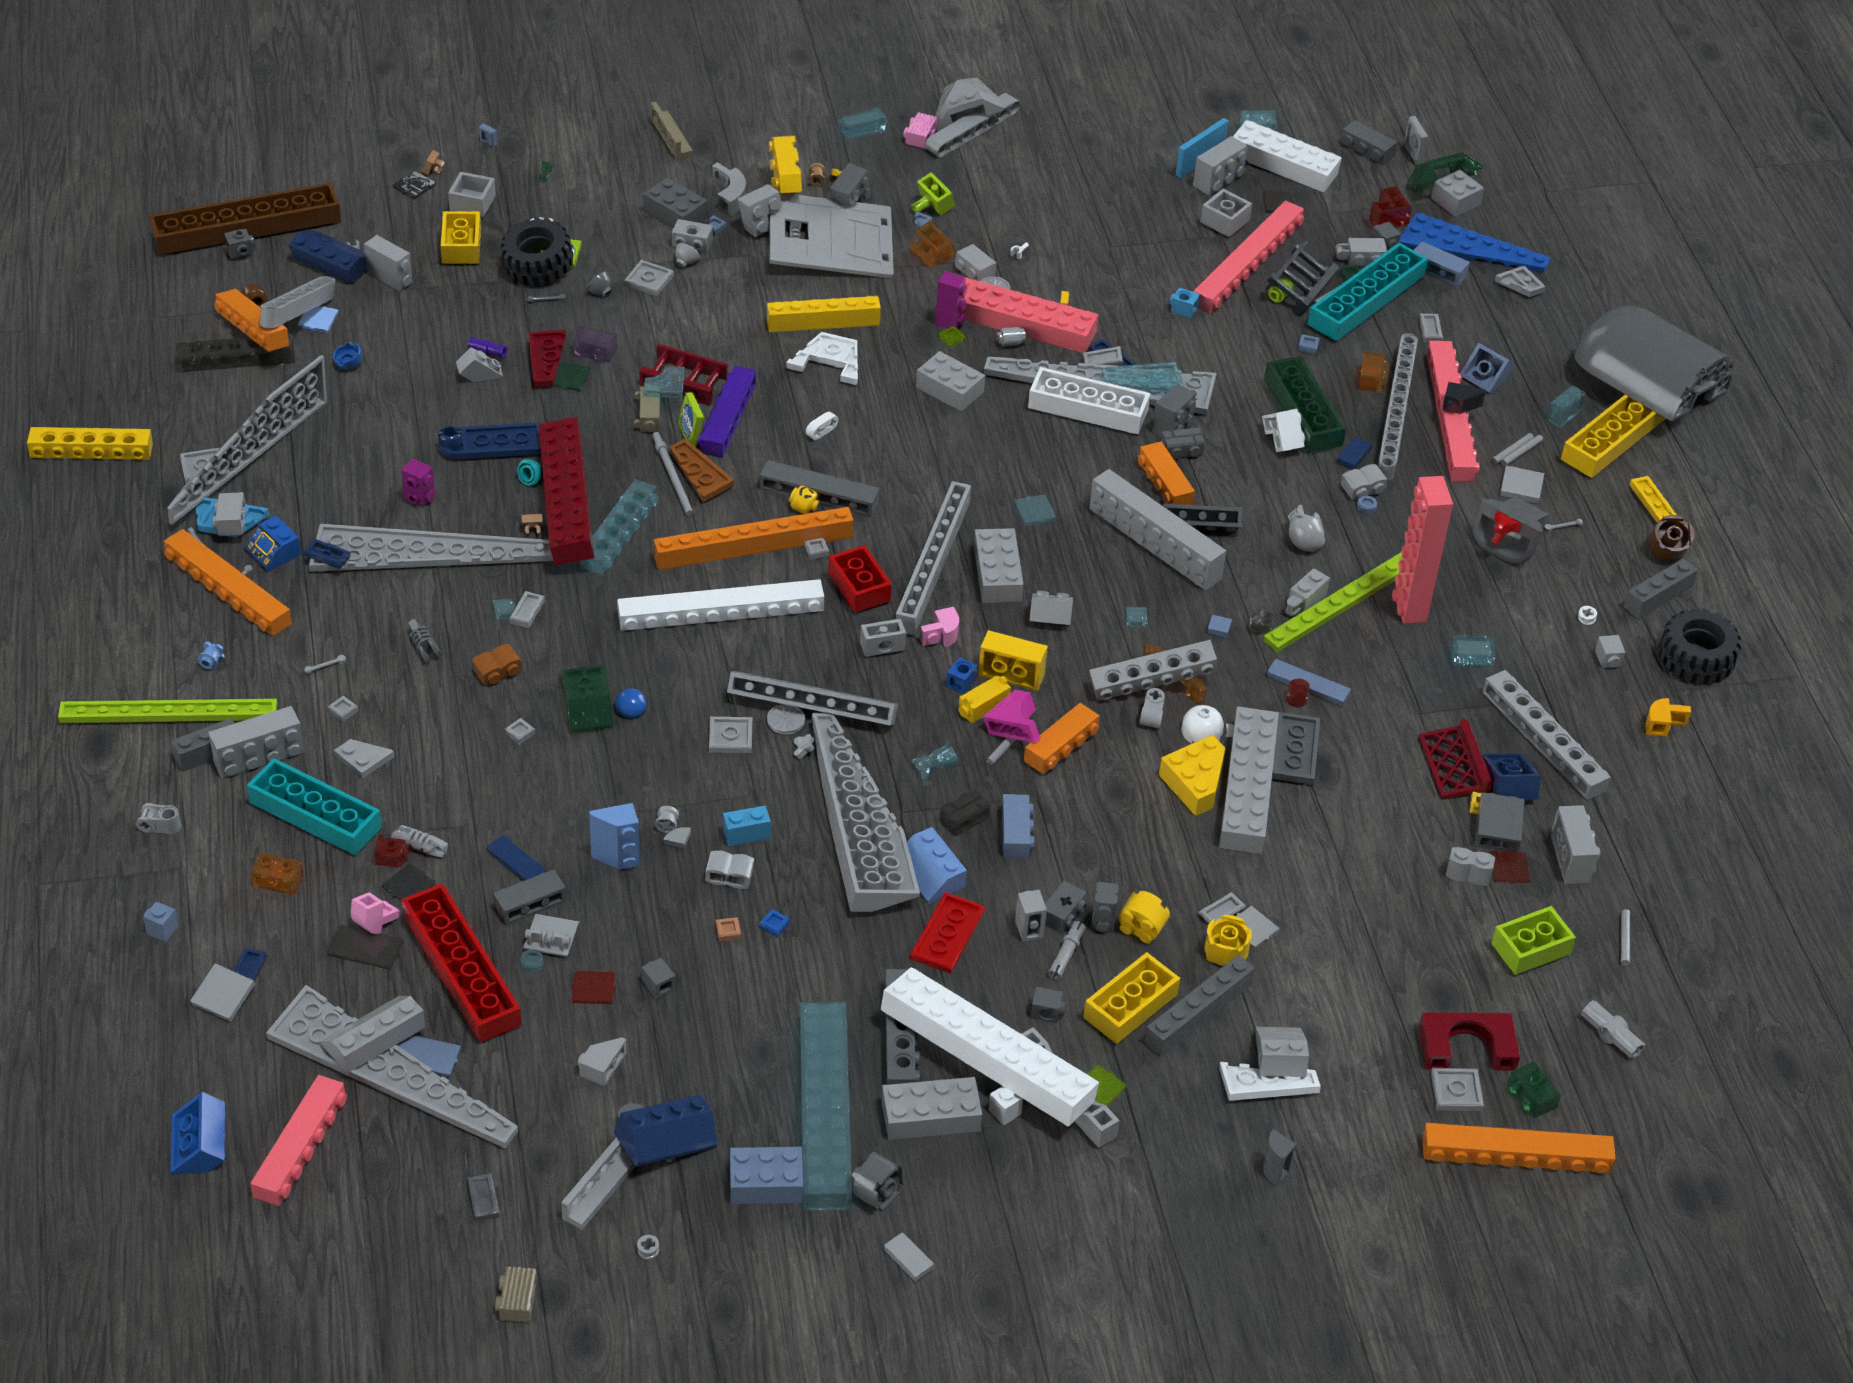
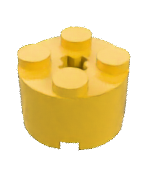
(1143, 916)
(1227, 939)

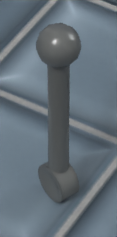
(562, 297)

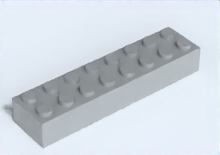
(1157, 529)
(1249, 780)

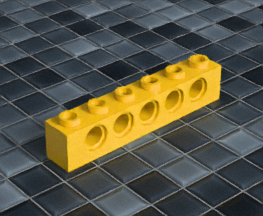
(90, 443)

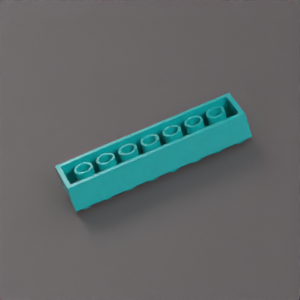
(1367, 291)

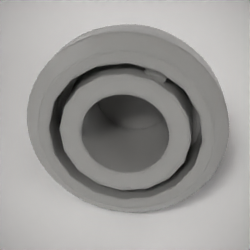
(686, 255)

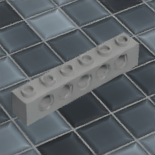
(1187, 663)

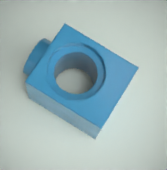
(1184, 302)

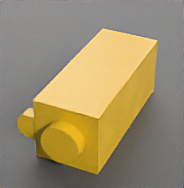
(983, 698)

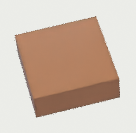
(728, 929)

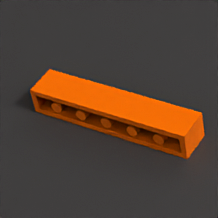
(246, 317)

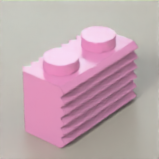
(920, 130)

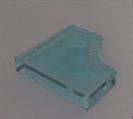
(667, 384)

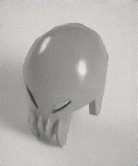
(1307, 531)

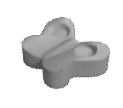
(804, 745)

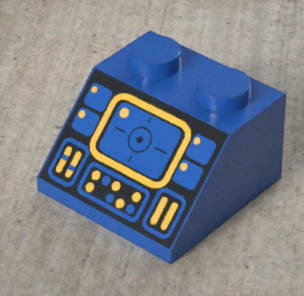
(273, 544)

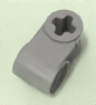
(1152, 708)
(159, 818)

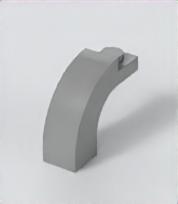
(735, 187)

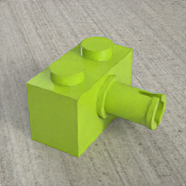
(933, 194)

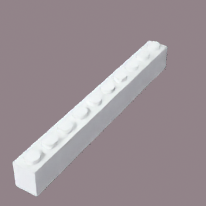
(720, 605)

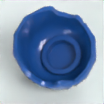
(348, 356)
(630, 703)

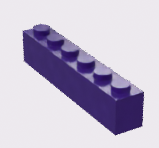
(727, 411)

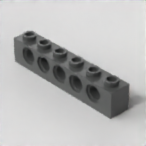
(900, 1044)

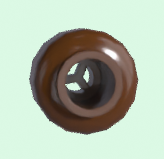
(255, 294)

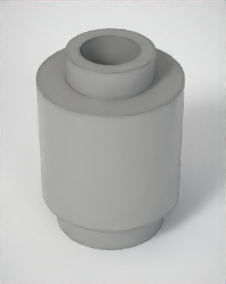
(1011, 336)

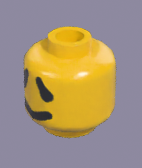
(803, 500)

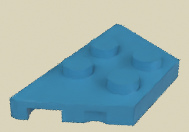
(206, 510)

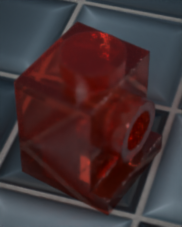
(390, 852)

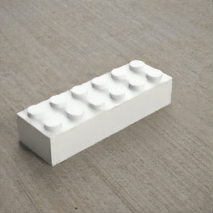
(1288, 156)
(1089, 400)

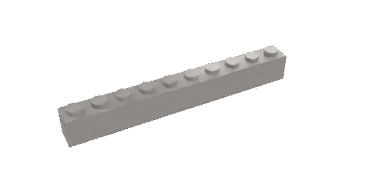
(933, 556)

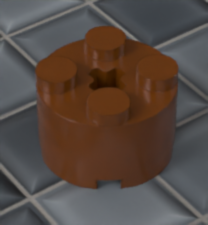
(1671, 538)

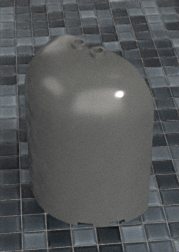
(1653, 361)

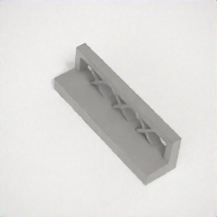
(597, 1185)

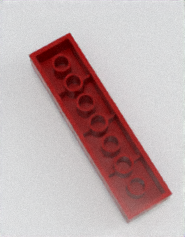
(461, 962)

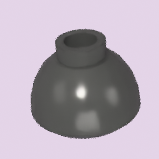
(600, 284)

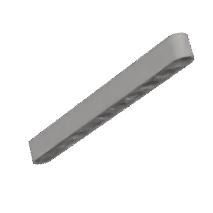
(1397, 405)

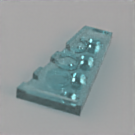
(1147, 376)

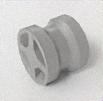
(667, 819)

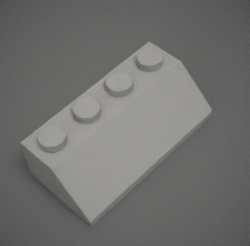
(375, 1032)

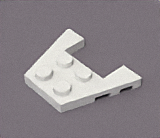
(832, 351)

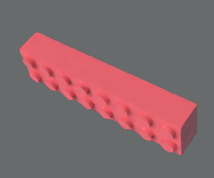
(1039, 317)
(1422, 549)

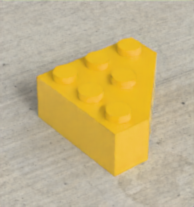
(786, 172)
(1195, 773)

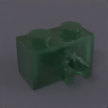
(1534, 1089)

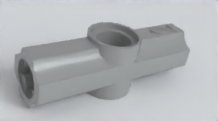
(1613, 1029)

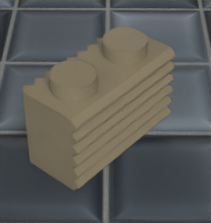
(517, 1294)

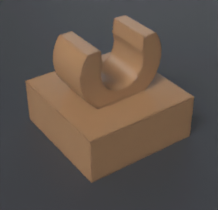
(433, 164)
(532, 521)

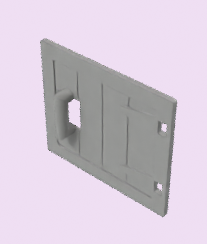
(838, 236)

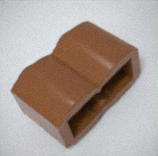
(497, 664)

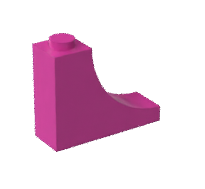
(1012, 719)

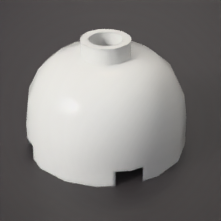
(1202, 722)

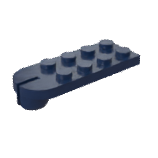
(489, 441)

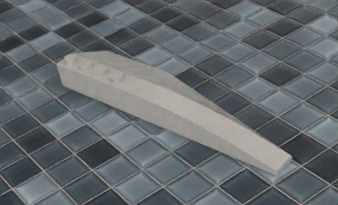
(267, 425)
(864, 832)

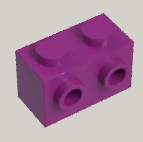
(418, 483)

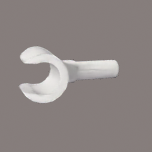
(1018, 250)

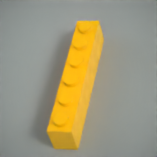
(823, 314)

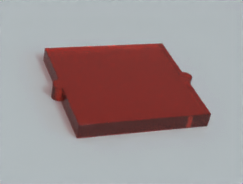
(1510, 867)
(593, 987)

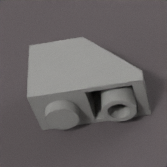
(478, 367)

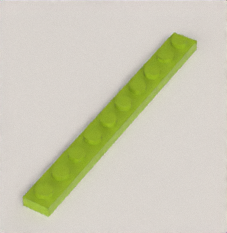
(1333, 605)
(164, 710)

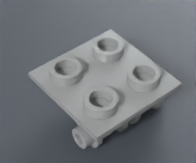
(550, 935)

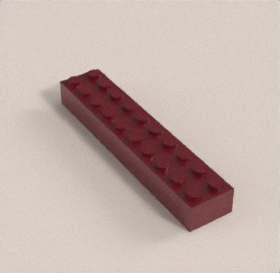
(566, 491)

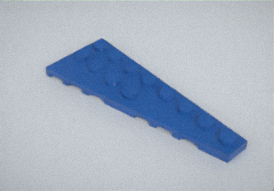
(1469, 244)

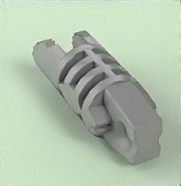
(421, 841)

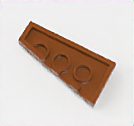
(700, 471)

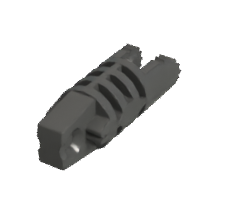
(423, 640)

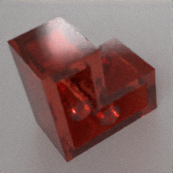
(1390, 208)

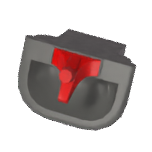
(1509, 528)

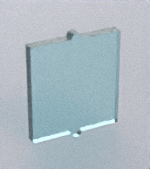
(1035, 509)

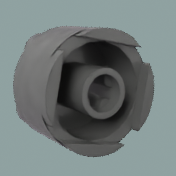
(878, 1181)

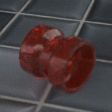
(1298, 692)

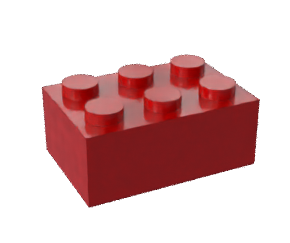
(859, 578)

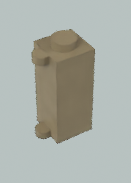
(649, 412)

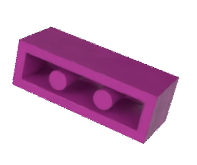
(951, 300)

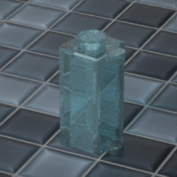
(862, 123)

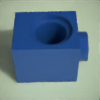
(961, 675)

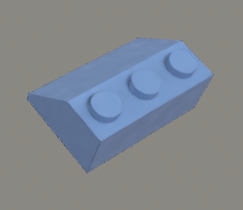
(615, 836)
(935, 866)

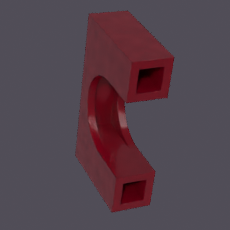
(1493, 1028)

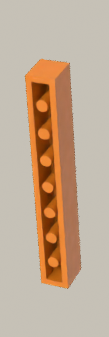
(227, 582)
(1518, 1148)

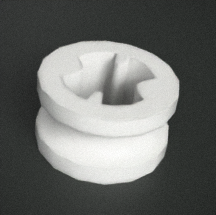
(1587, 610)

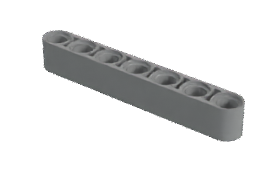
(970, 127)
(297, 302)

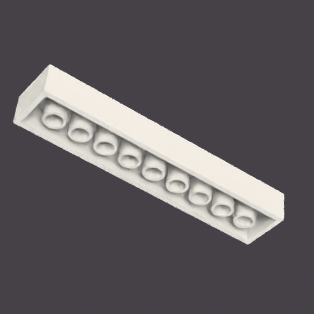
(990, 1046)

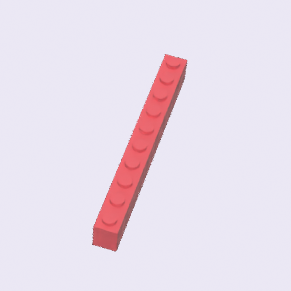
(1249, 256)
(1454, 426)

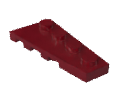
(546, 353)

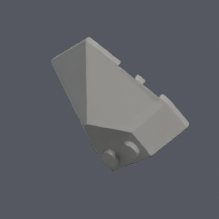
(965, 95)

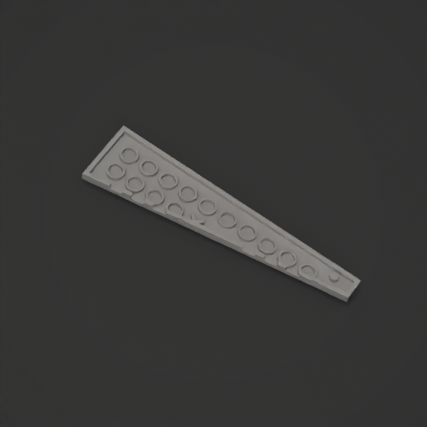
(1026, 371)
(411, 548)

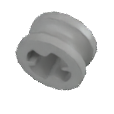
(642, 1244)

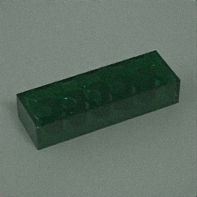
(1298, 389)

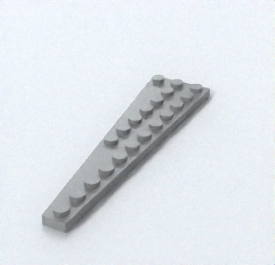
(394, 1071)

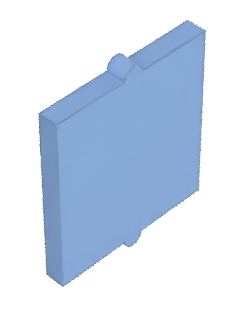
(318, 319)

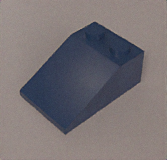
(1512, 775)

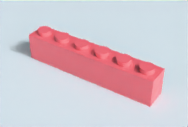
(298, 1140)

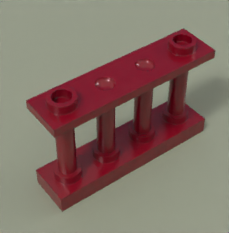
(697, 364)

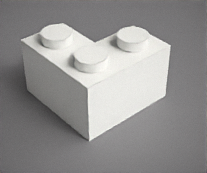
(1285, 429)

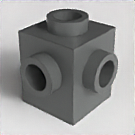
(239, 243)

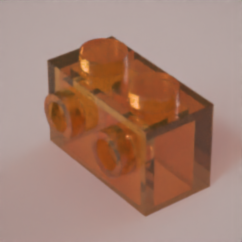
(277, 874)

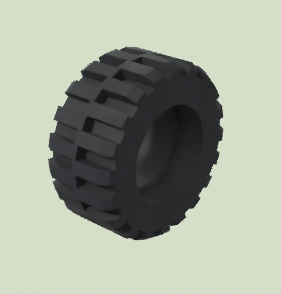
(533, 236)
(1697, 663)

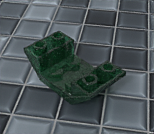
(1425, 172)
(587, 698)

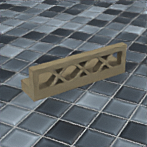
(670, 132)

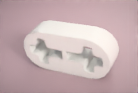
(822, 425)

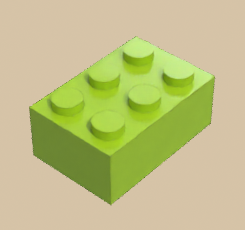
(1533, 940)

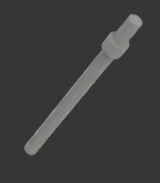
(662, 449)

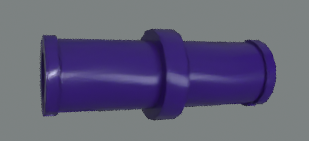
(487, 347)

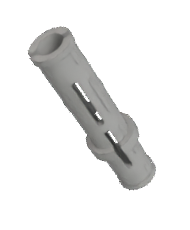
(1070, 943)

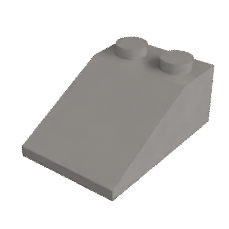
(1282, 1051)

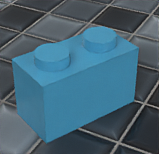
(746, 825)

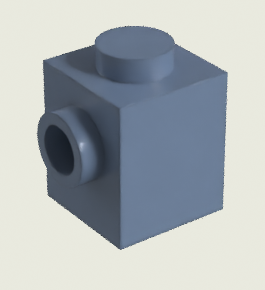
(160, 921)

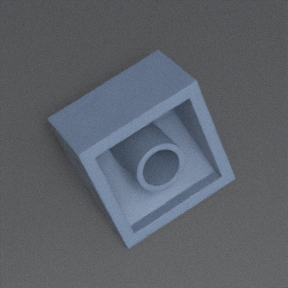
(1487, 368)

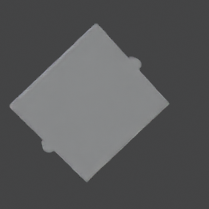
(1260, 926)

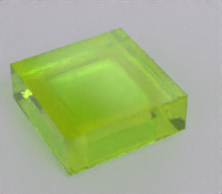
(952, 336)

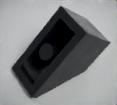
(1462, 398)

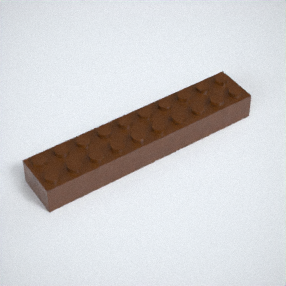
(258, 214)

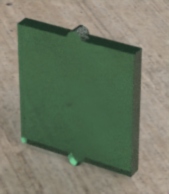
(571, 376)

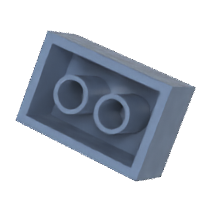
(766, 1175)

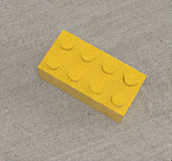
(1131, 998)

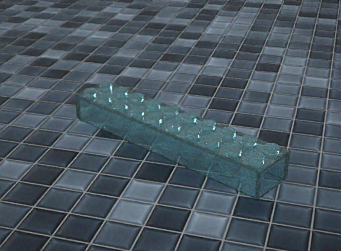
(825, 1106)

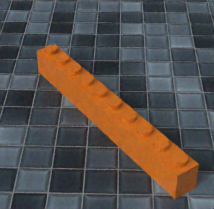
(752, 538)

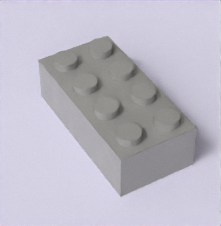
(998, 565)
(256, 742)
(931, 1108)

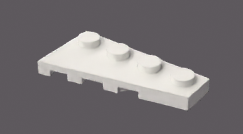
(1248, 1084)

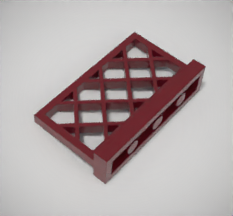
(1471, 753)

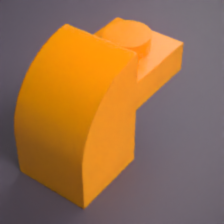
(1664, 715)

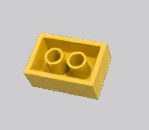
(460, 237)
(1014, 658)

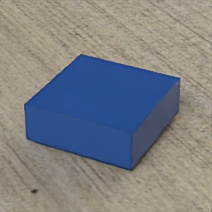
(774, 923)

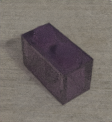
(595, 344)

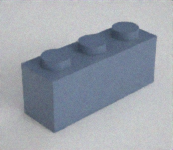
(1443, 264)
(1017, 826)

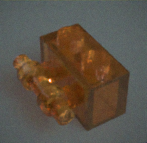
(936, 243)

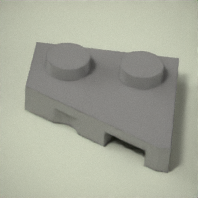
(1521, 281)

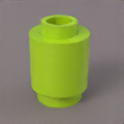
(1276, 294)

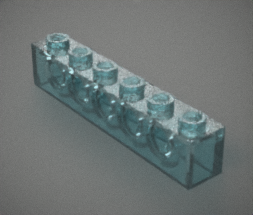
(620, 525)

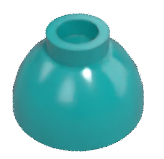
(529, 472)

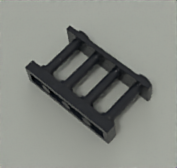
(1309, 291)

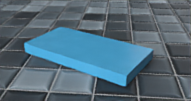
(1198, 145)

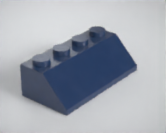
(328, 255)
(667, 1130)

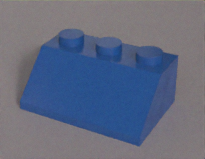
(198, 1135)

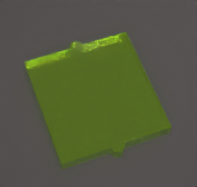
(1108, 1087)

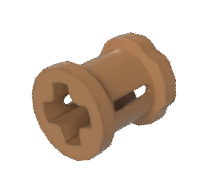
(816, 174)

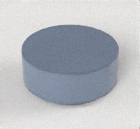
(1367, 504)

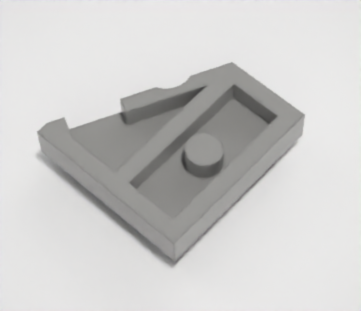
(362, 757)

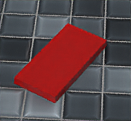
(947, 933)

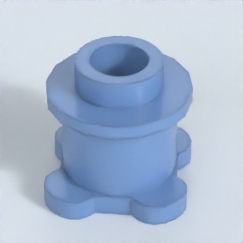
(211, 655)

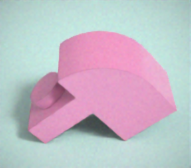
(943, 630)
(372, 912)

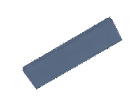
(1319, 686)

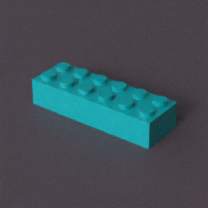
(314, 806)

